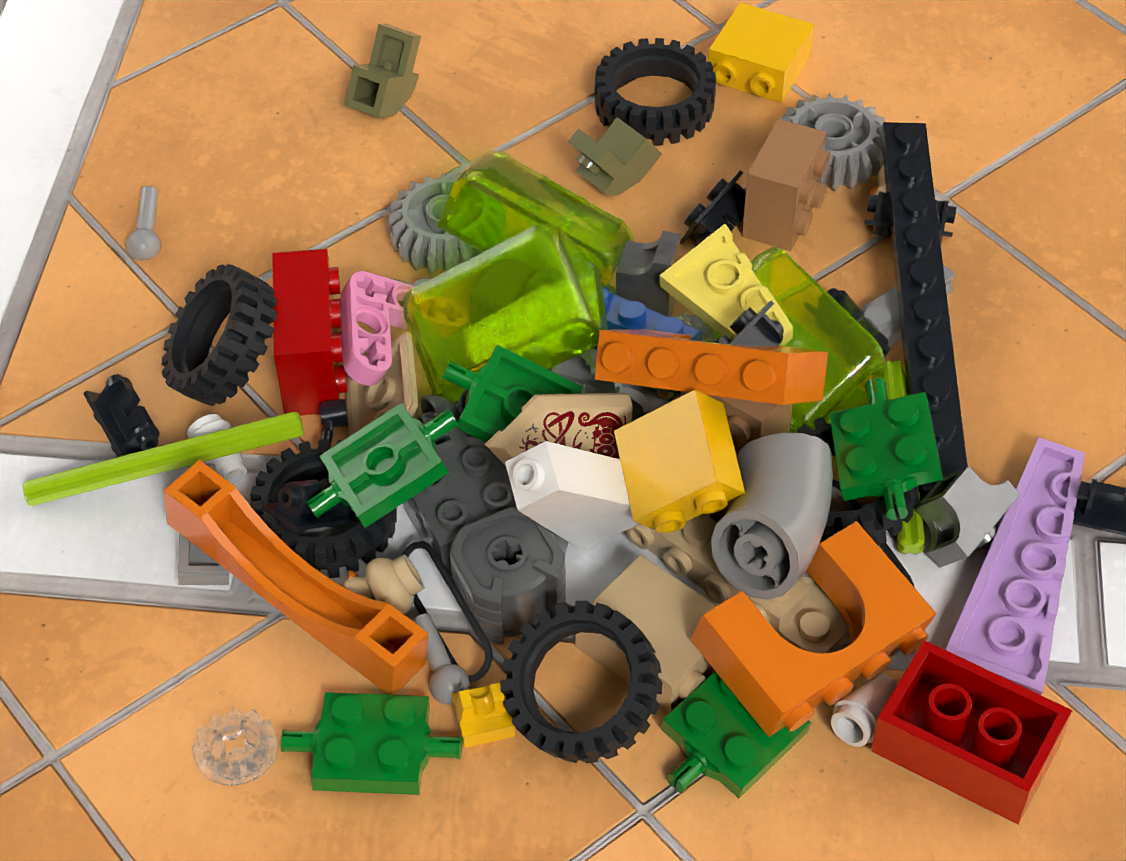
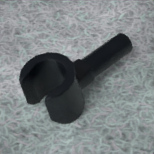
(332, 414)

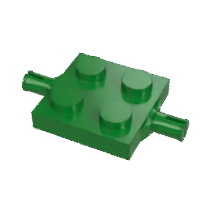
(502, 390)
(885, 447)
(383, 464)
(723, 739)
(371, 743)

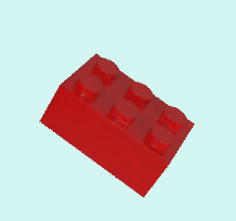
(306, 330)
(970, 731)

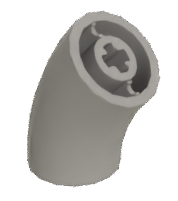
(780, 520)

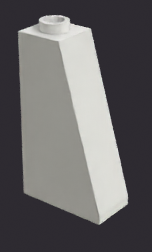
(571, 492)

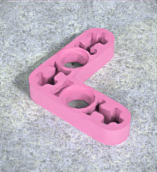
(373, 302)

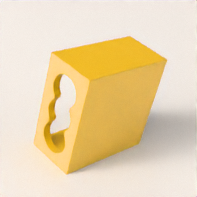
(761, 51)
(679, 462)

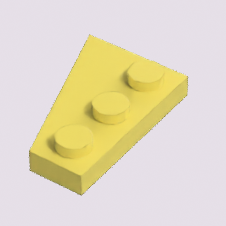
(720, 285)

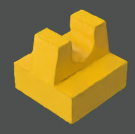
(482, 715)

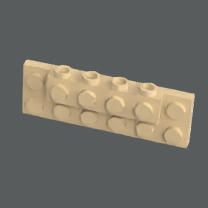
(800, 616)

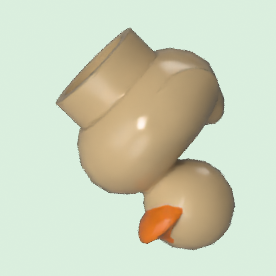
(388, 582)

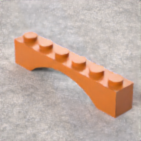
(359, 630)

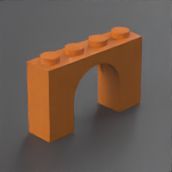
(716, 369)
(784, 682)

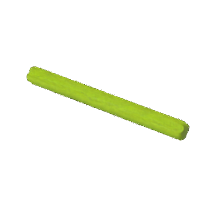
(163, 458)

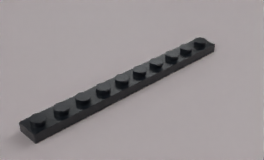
(922, 287)

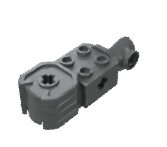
(493, 552)

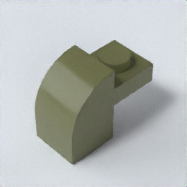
(389, 78)
(616, 160)

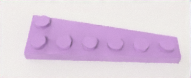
(1018, 588)

